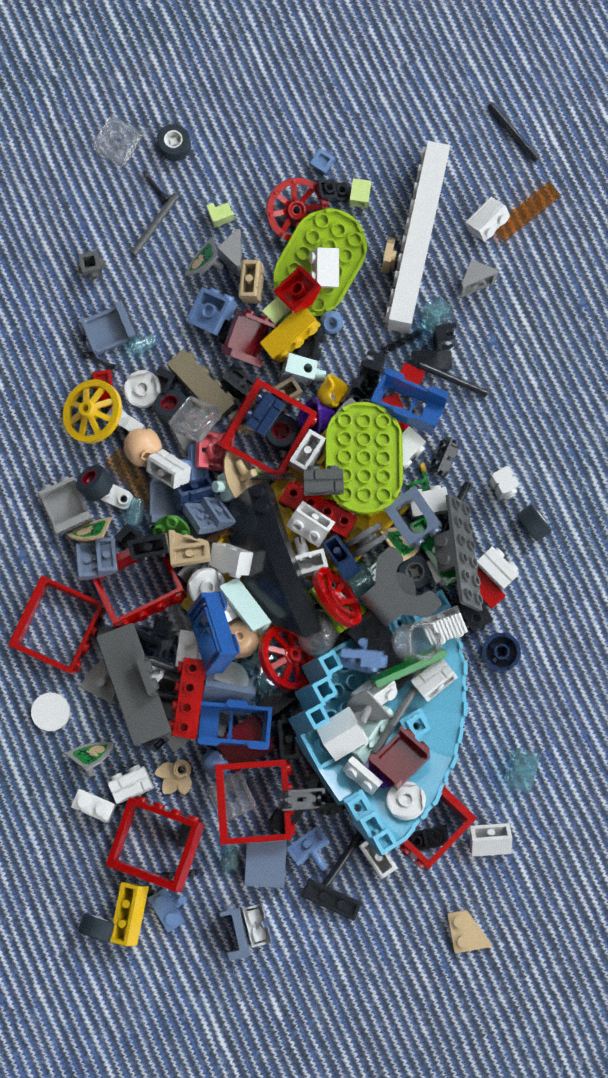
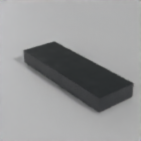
(331, 899)

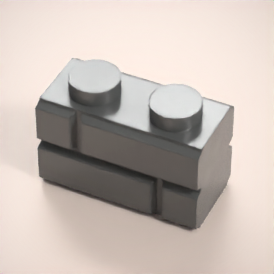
(323, 481)

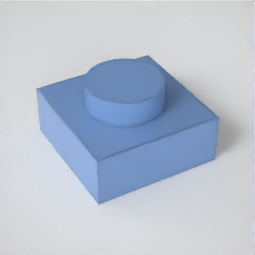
(322, 161)

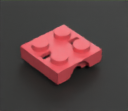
(214, 456)

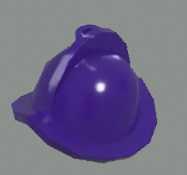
(324, 415)

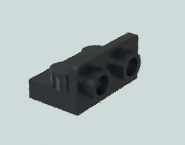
(310, 346)

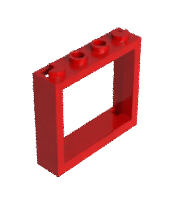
(242, 410)
(30, 611)
(143, 612)
(462, 812)
(289, 827)
(188, 854)

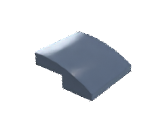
(209, 515)
(96, 559)

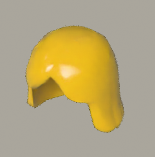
(330, 385)

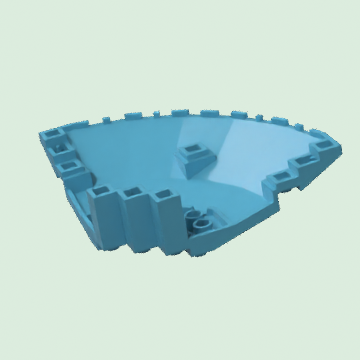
(437, 723)

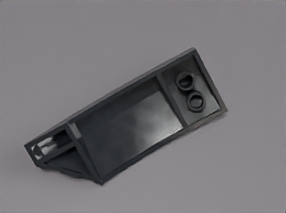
(274, 571)

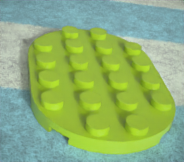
(325, 230)
(370, 451)

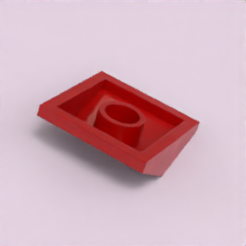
(298, 290)

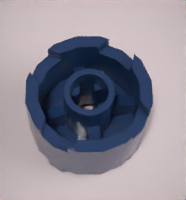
(511, 651)

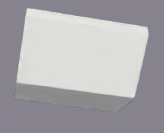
(342, 734)

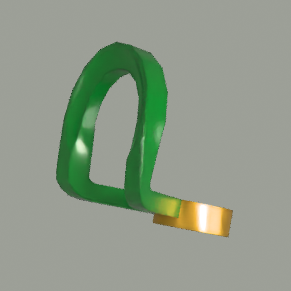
(424, 472)

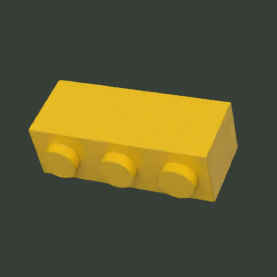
(290, 334)
(129, 913)

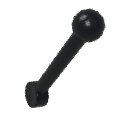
(165, 197)
(86, 355)

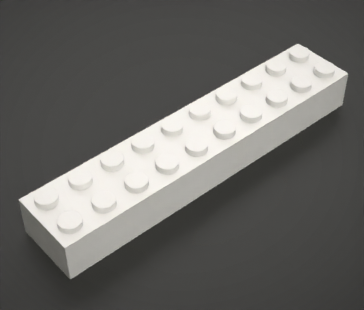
(417, 236)

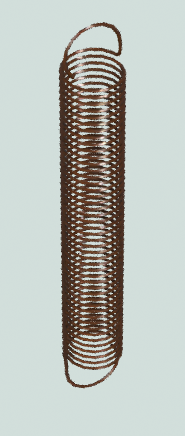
(215, 536)

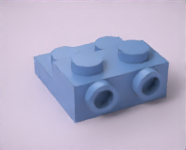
(211, 310)
(369, 658)

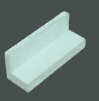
(245, 606)
(373, 730)

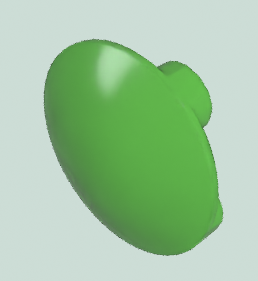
(171, 522)

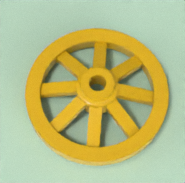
(91, 411)

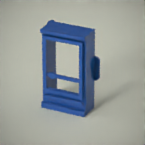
(433, 397)
(221, 646)
(210, 719)

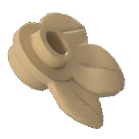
(173, 779)

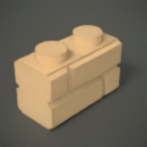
(251, 281)

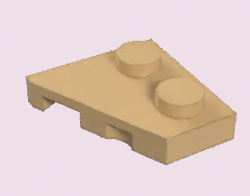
(389, 256)
(187, 550)
(466, 933)

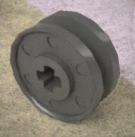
(366, 540)

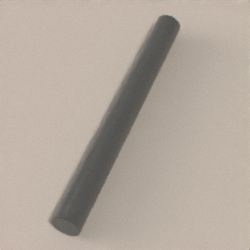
(155, 223)
(394, 720)

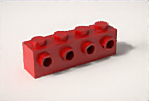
(344, 520)
(189, 698)

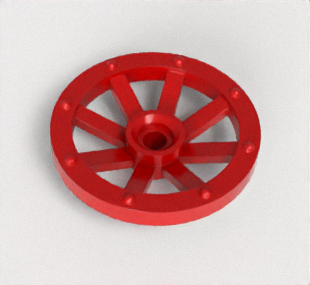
(302, 208)
(333, 600)
(289, 656)

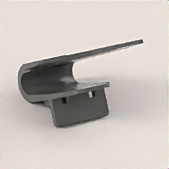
(395, 592)

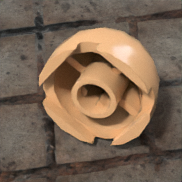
(140, 445)
(247, 640)

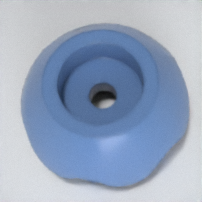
(335, 318)

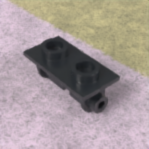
(447, 448)

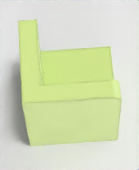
(360, 193)
(221, 214)
(277, 311)

